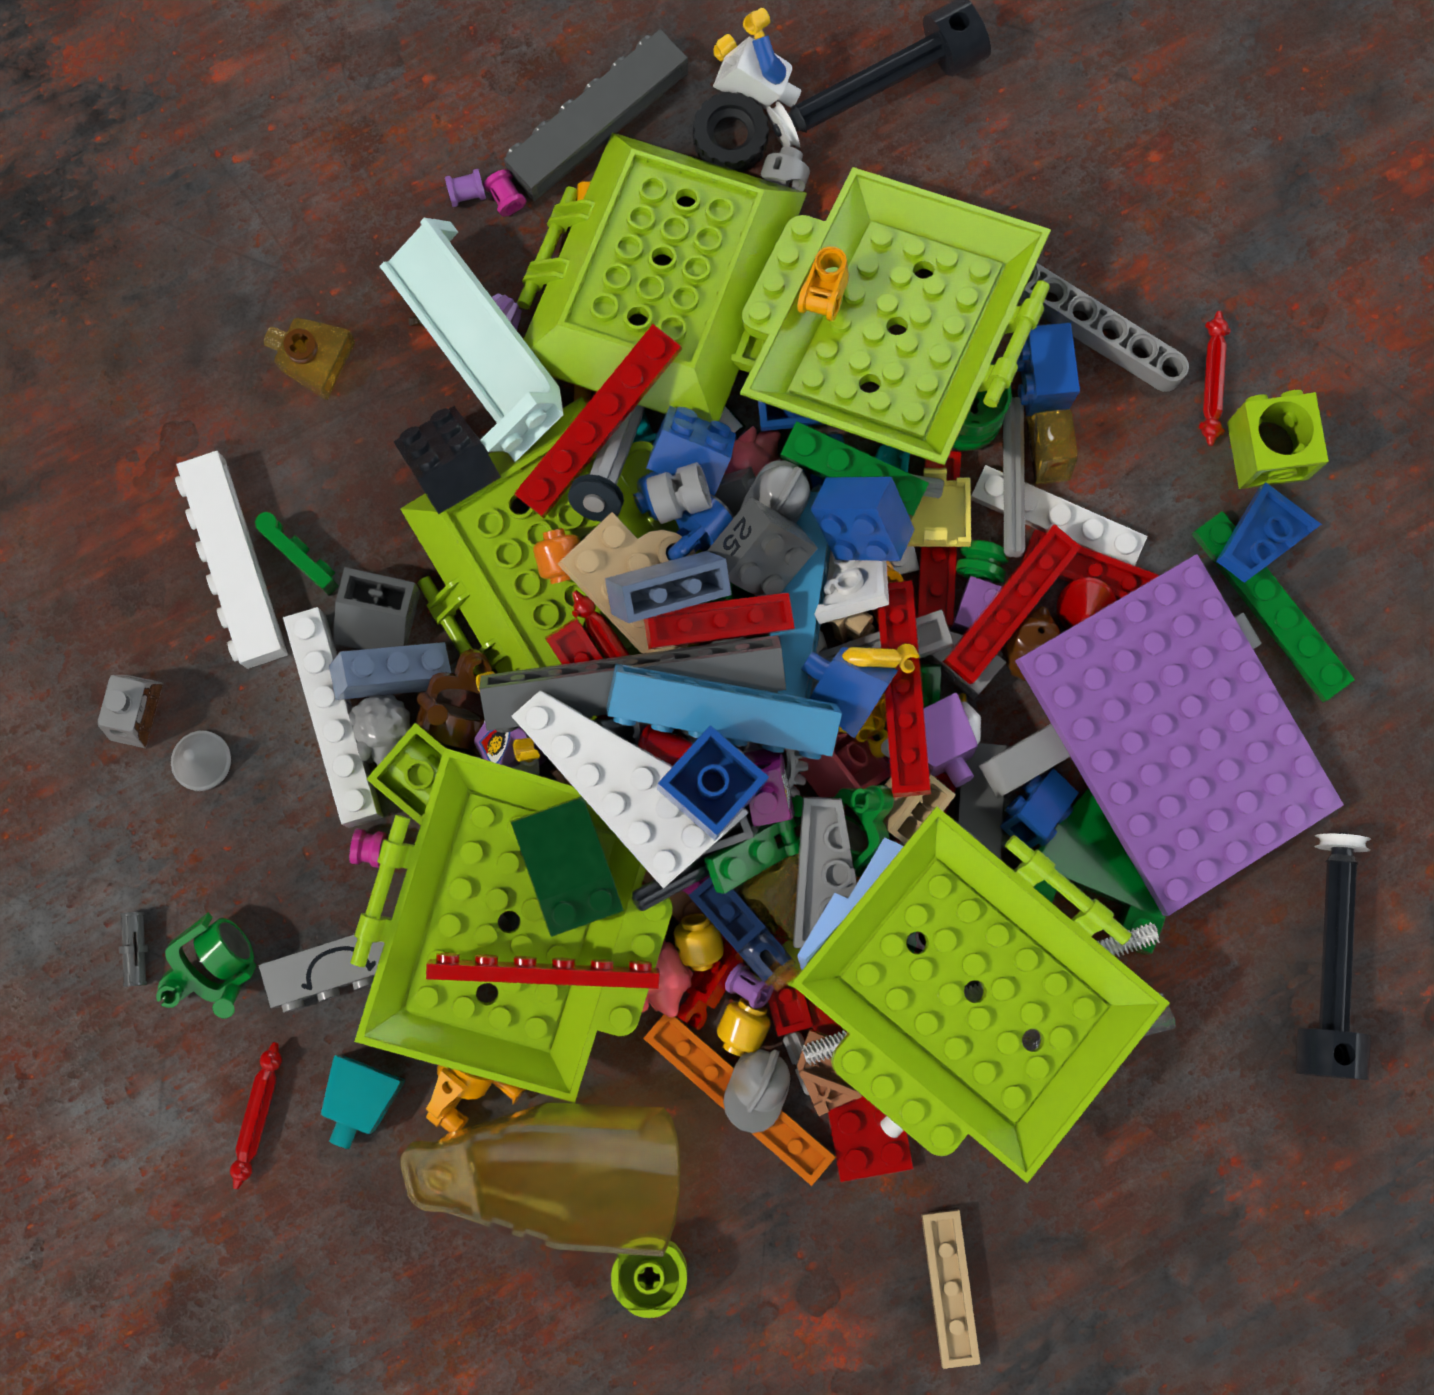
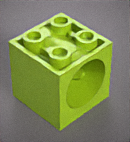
(1255, 461)
(409, 772)

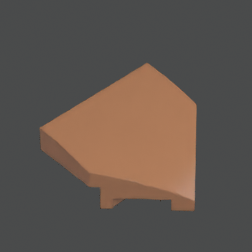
(822, 1082)

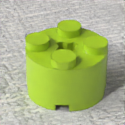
(650, 1299)

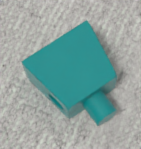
(357, 1098)

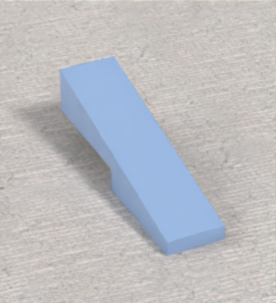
(840, 906)

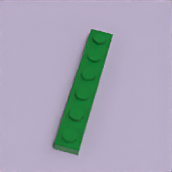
(1279, 616)

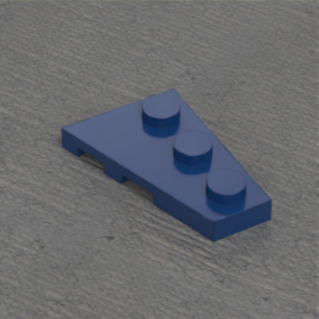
(1264, 533)

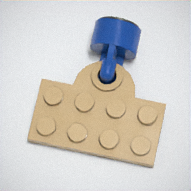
(614, 550)

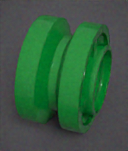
(983, 561)

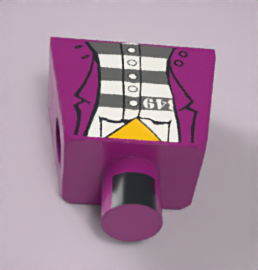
(774, 800)

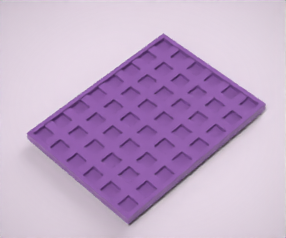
(1179, 734)

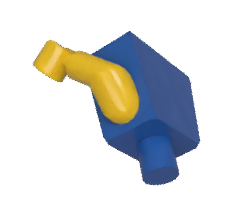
(857, 682)

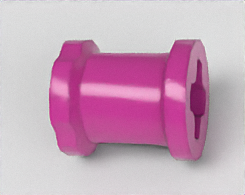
(504, 192)

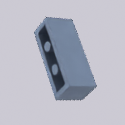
(668, 586)
(387, 670)

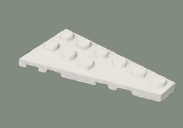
(619, 785)

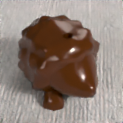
(1032, 632)

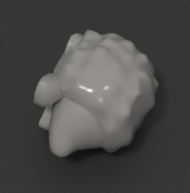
(378, 726)

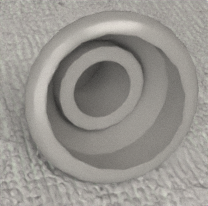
(200, 760)

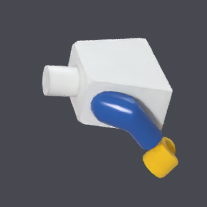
(753, 65)

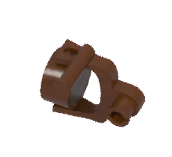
(449, 722)

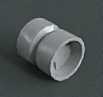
(678, 493)

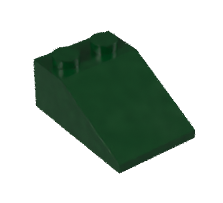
(566, 866)

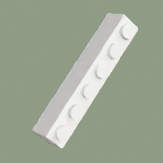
(231, 560)
(347, 774)

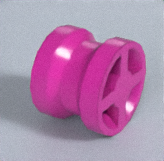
(366, 847)

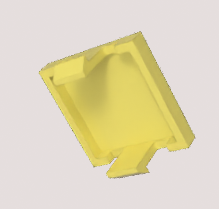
(944, 519)

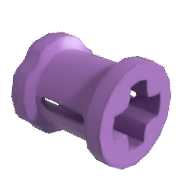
(465, 187)
(748, 986)

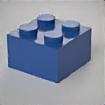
(1048, 369)
(689, 440)
(863, 518)
(712, 782)

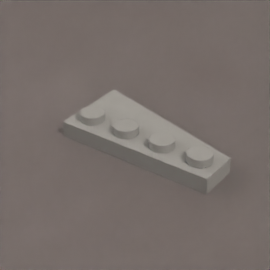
(823, 862)

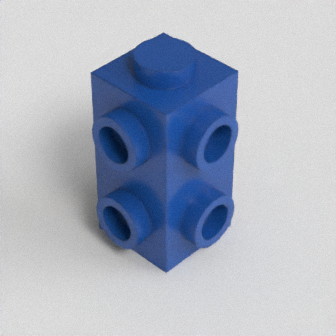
(1039, 809)

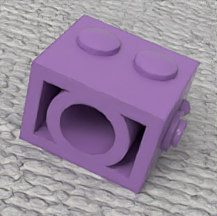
(973, 601)

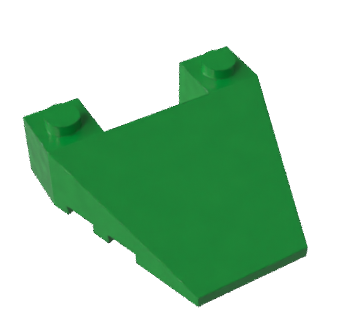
(1096, 861)

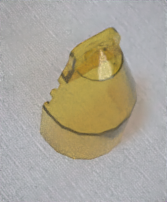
(560, 1173)

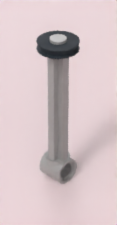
(597, 493)

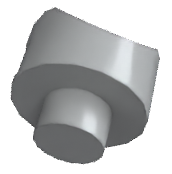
(786, 166)

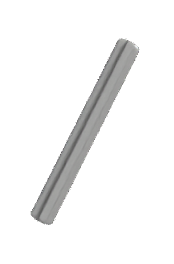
(1014, 479)

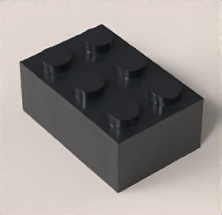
(446, 459)

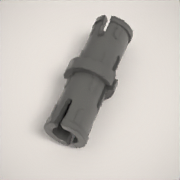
(133, 955)

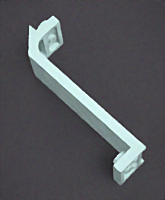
(476, 338)

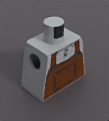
(129, 709)

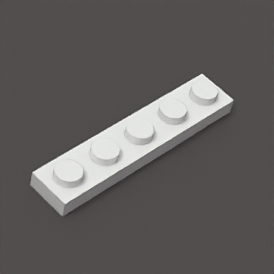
(1077, 522)

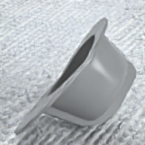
(781, 488)
(757, 1090)

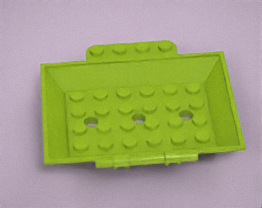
(611, 274)
(950, 318)
(491, 563)
(450, 901)
(961, 1064)

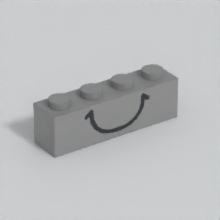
(317, 973)

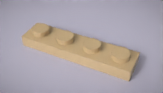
(950, 1289)

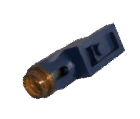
(746, 934)

